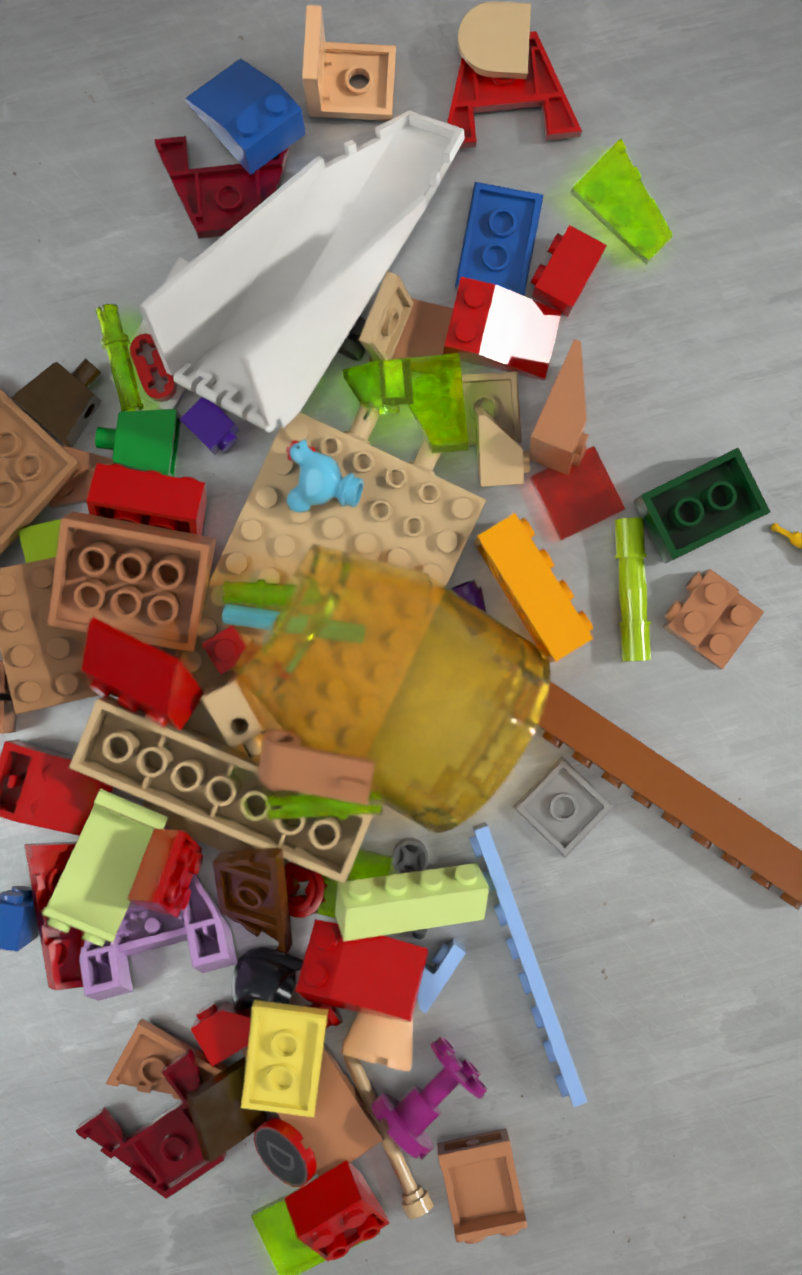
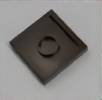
(218, 1112)

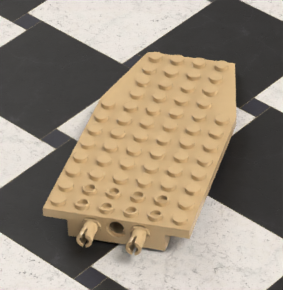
(400, 519)

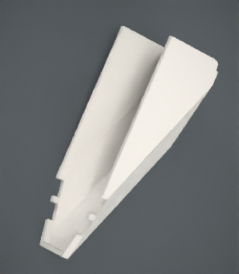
(287, 282)

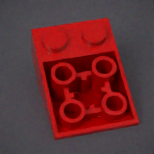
(43, 790)

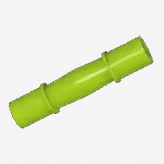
(632, 589)

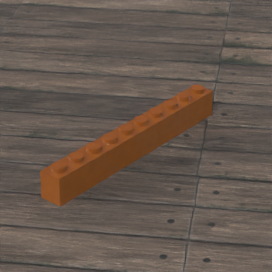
(674, 792)

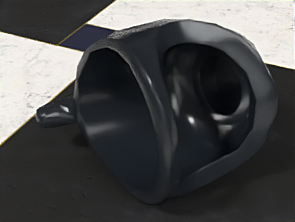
(264, 976)

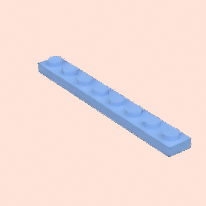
(531, 977)

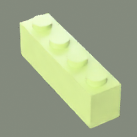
(411, 901)

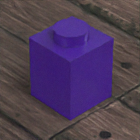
(211, 426)

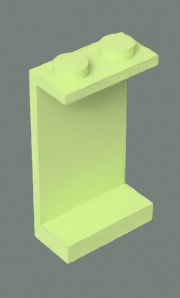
(103, 868)

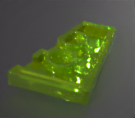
(621, 202)

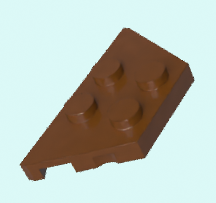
(255, 892)

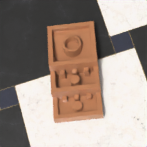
(341, 1122)

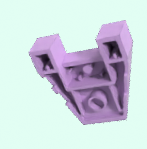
(209, 939)

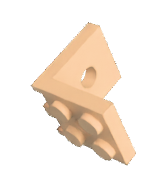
(333, 64)

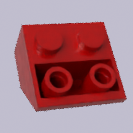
(166, 872)
(336, 1212)

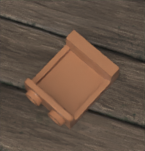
(482, 1186)

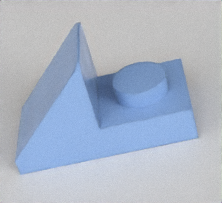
(434, 978)

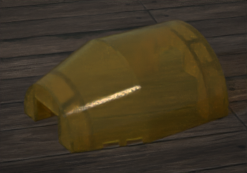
(401, 676)

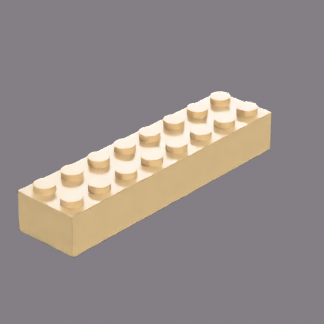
(210, 787)

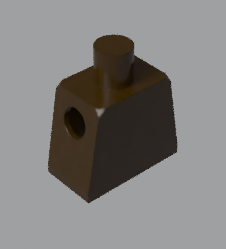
(61, 400)

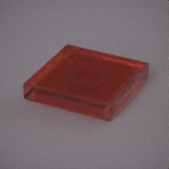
(577, 498)

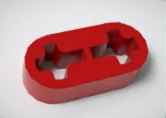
(146, 371)

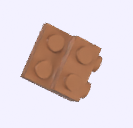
(712, 617)

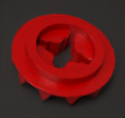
(303, 905)

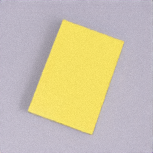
(284, 1058)

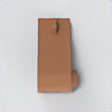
(312, 771)

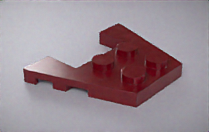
(221, 194)
(167, 1148)

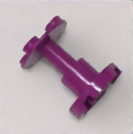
(420, 1106)

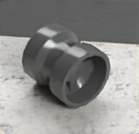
(351, 345)
(411, 860)

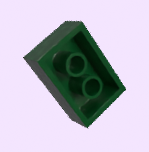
(701, 505)

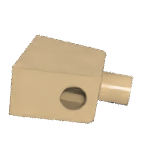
(230, 699)

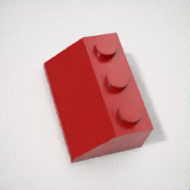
(147, 498)
(139, 676)

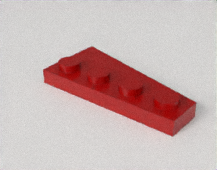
(59, 948)

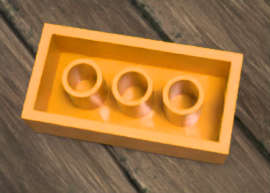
(532, 588)

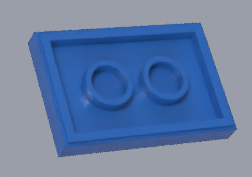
(500, 236)

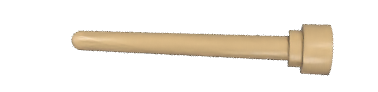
(415, 1199)

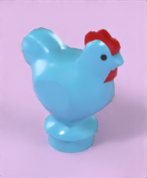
(320, 480)

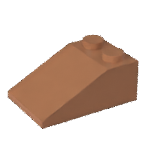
(559, 432)

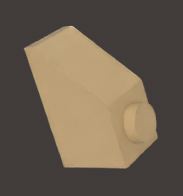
(498, 453)

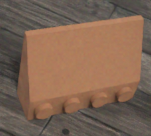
(131, 578)

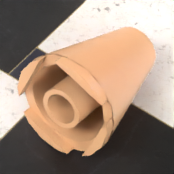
(380, 1041)

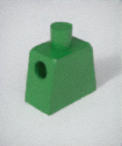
(144, 440)

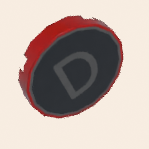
(283, 1152)

